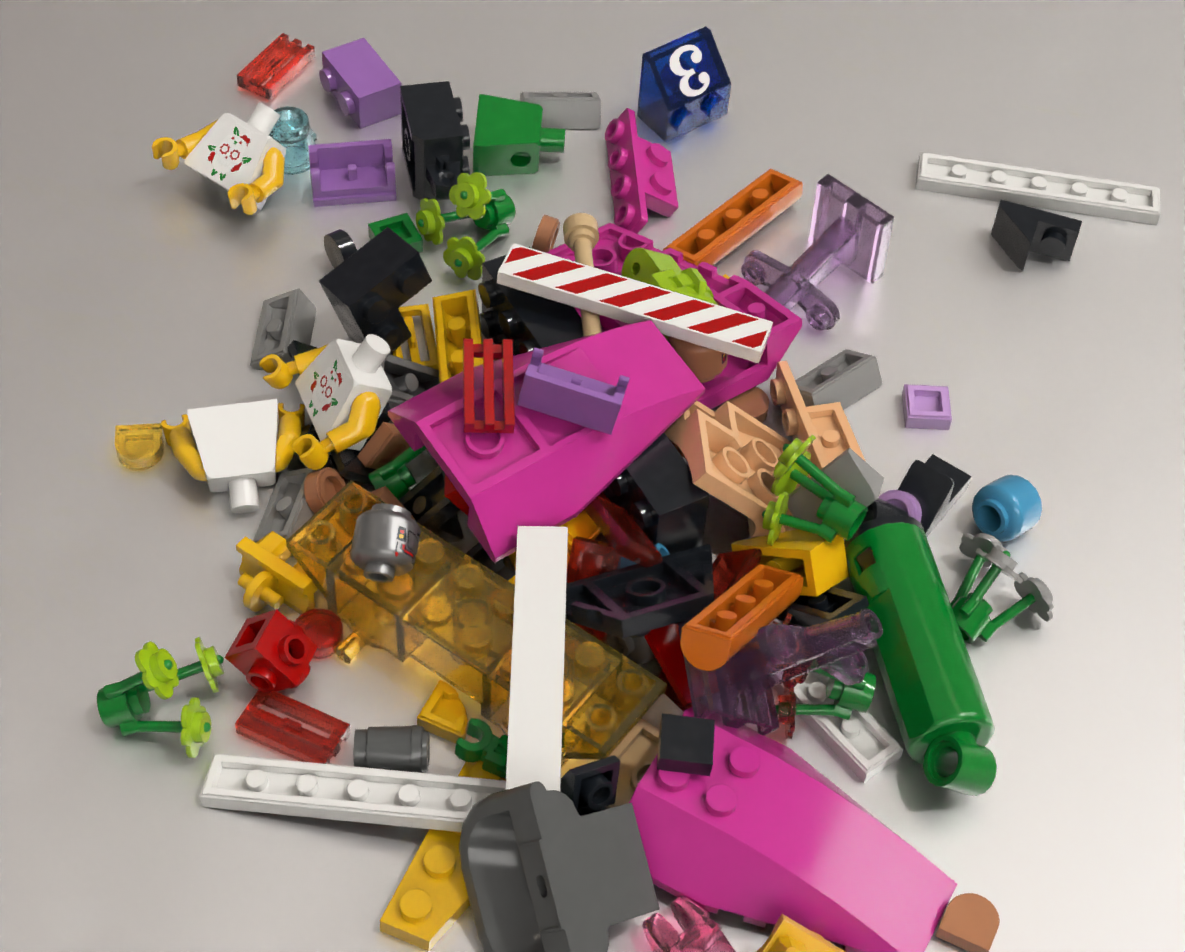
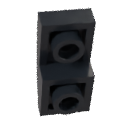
(592, 785)

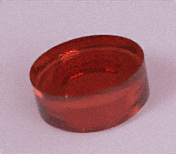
(323, 629)

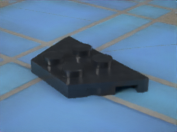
(642, 598)

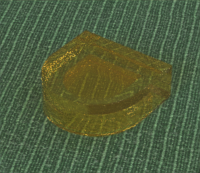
(139, 445)

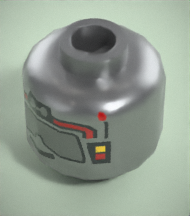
(385, 542)

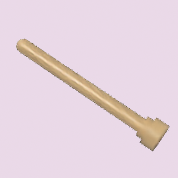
(581, 236)

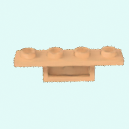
(824, 421)

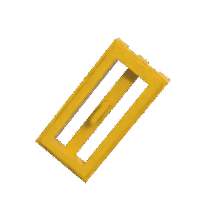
(424, 313)

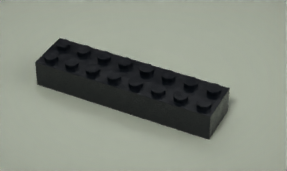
(659, 483)

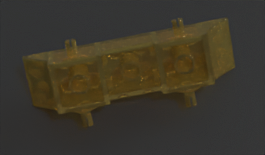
(460, 627)

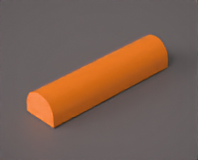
(738, 218)
(737, 616)

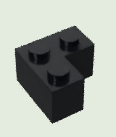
(374, 285)

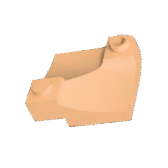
(731, 458)

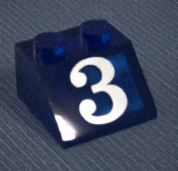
(683, 85)

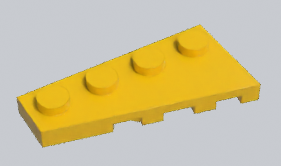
(433, 887)

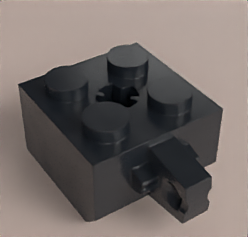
(433, 139)

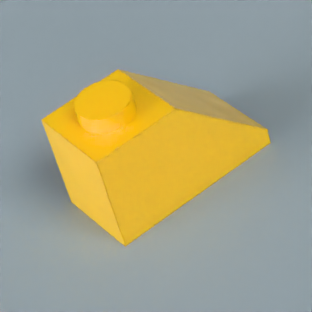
(803, 553)

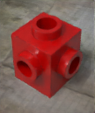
(272, 652)

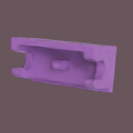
(352, 172)
(571, 395)

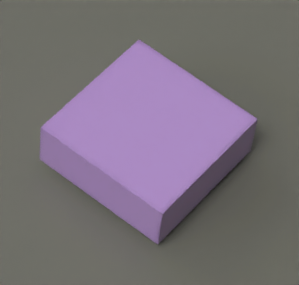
(926, 407)

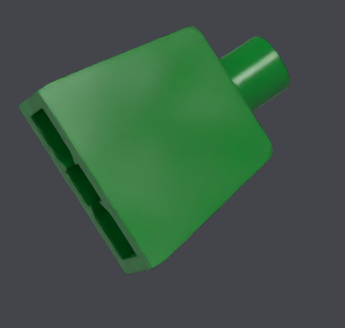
(511, 137)

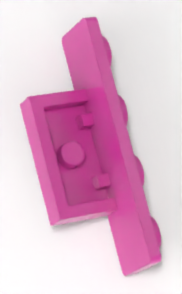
(638, 174)

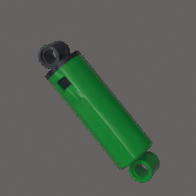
(922, 651)

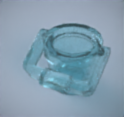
(295, 135)

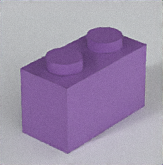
(361, 83)

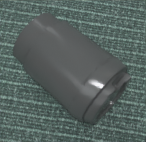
(392, 748)

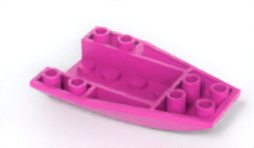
(549, 464)

